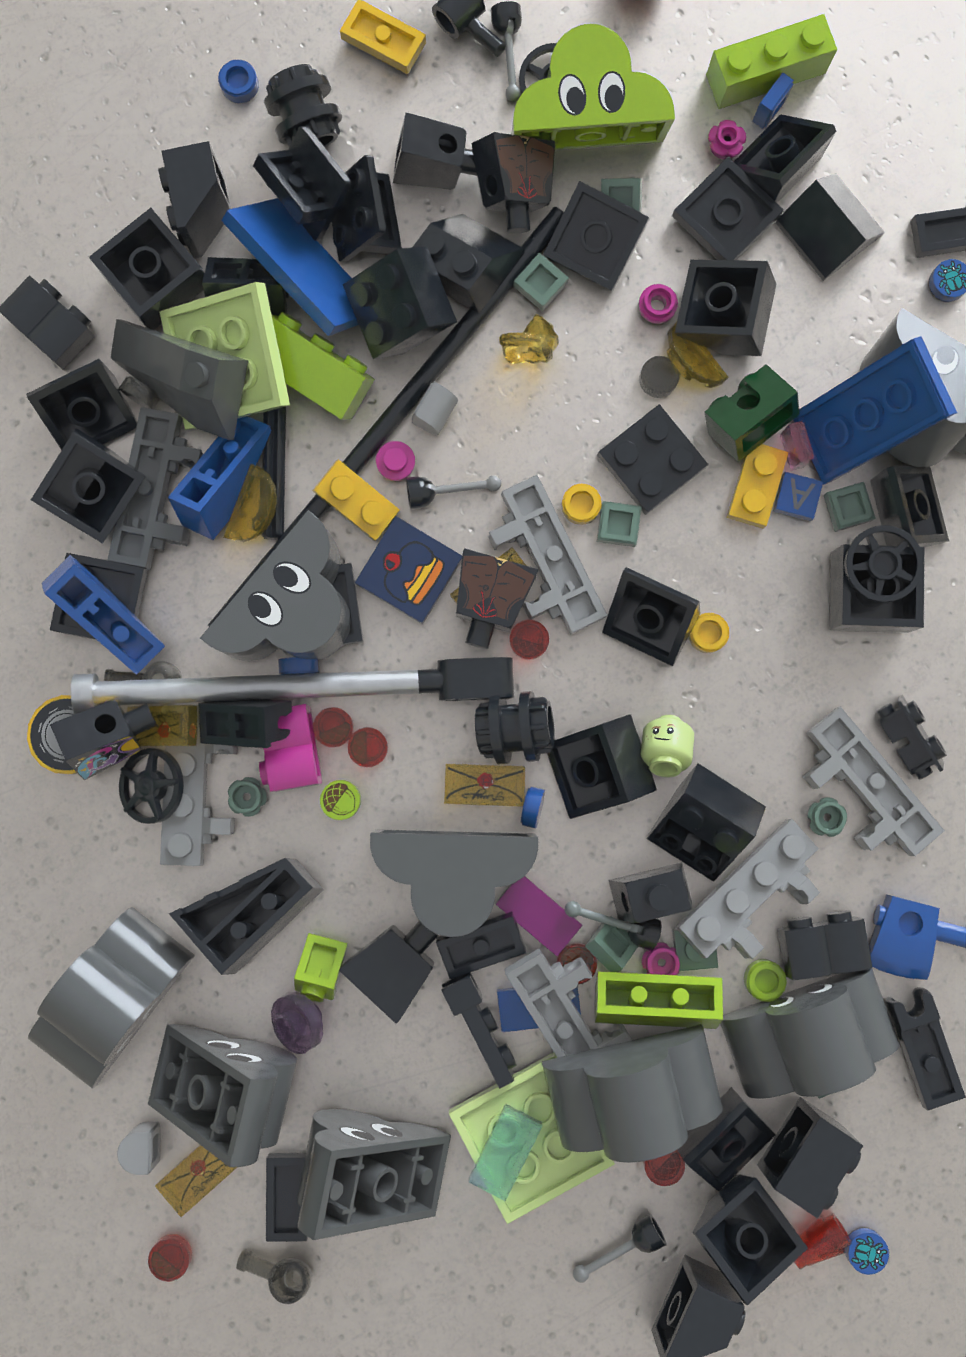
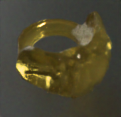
(532, 345)

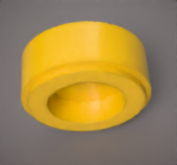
(581, 504)
(709, 633)

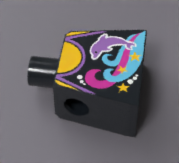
(101, 736)

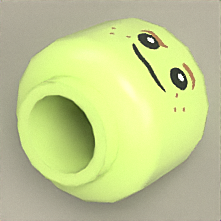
(667, 746)

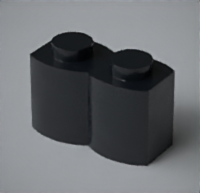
(46, 322)
(824, 946)

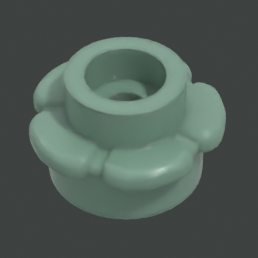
(238, 789)
(837, 814)

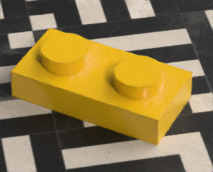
(383, 36)
(757, 486)
(355, 500)

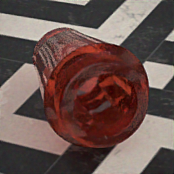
(824, 1240)

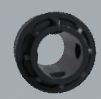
(298, 98)
(515, 727)

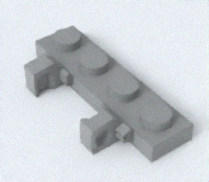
(566, 584)
(893, 806)
(191, 824)
(726, 910)
(548, 998)

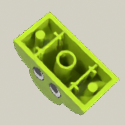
(594, 96)

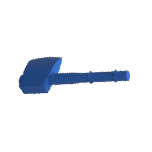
(907, 937)

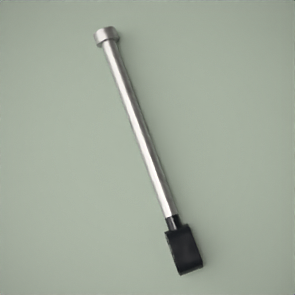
(453, 680)

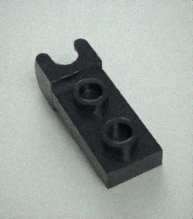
(464, 998)
(926, 1050)

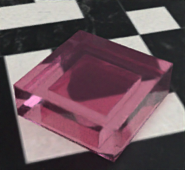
(797, 443)

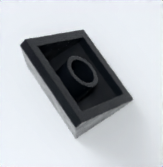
(785, 153)
(828, 225)
(84, 401)
(909, 501)
(651, 616)
(727, 1143)

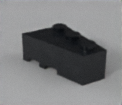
(247, 915)

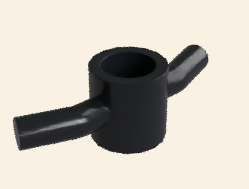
(463, 15)

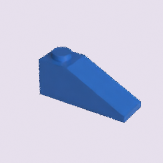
(213, 485)
(101, 614)

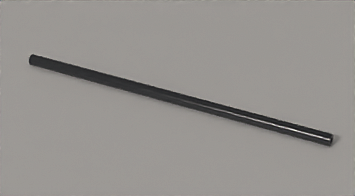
(425, 376)

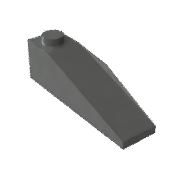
(188, 377)

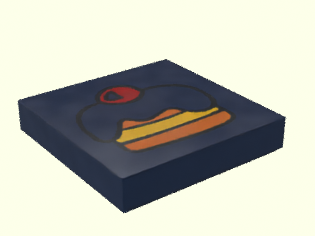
(409, 570)

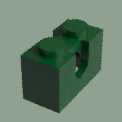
(743, 430)

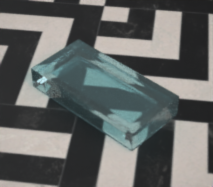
(505, 1152)

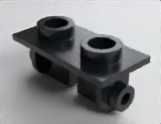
(906, 722)

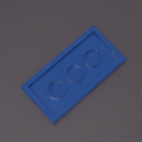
(295, 262)
(875, 410)

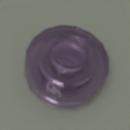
(297, 1022)

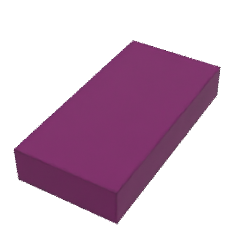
(539, 914)

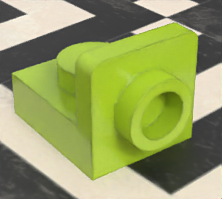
(319, 967)

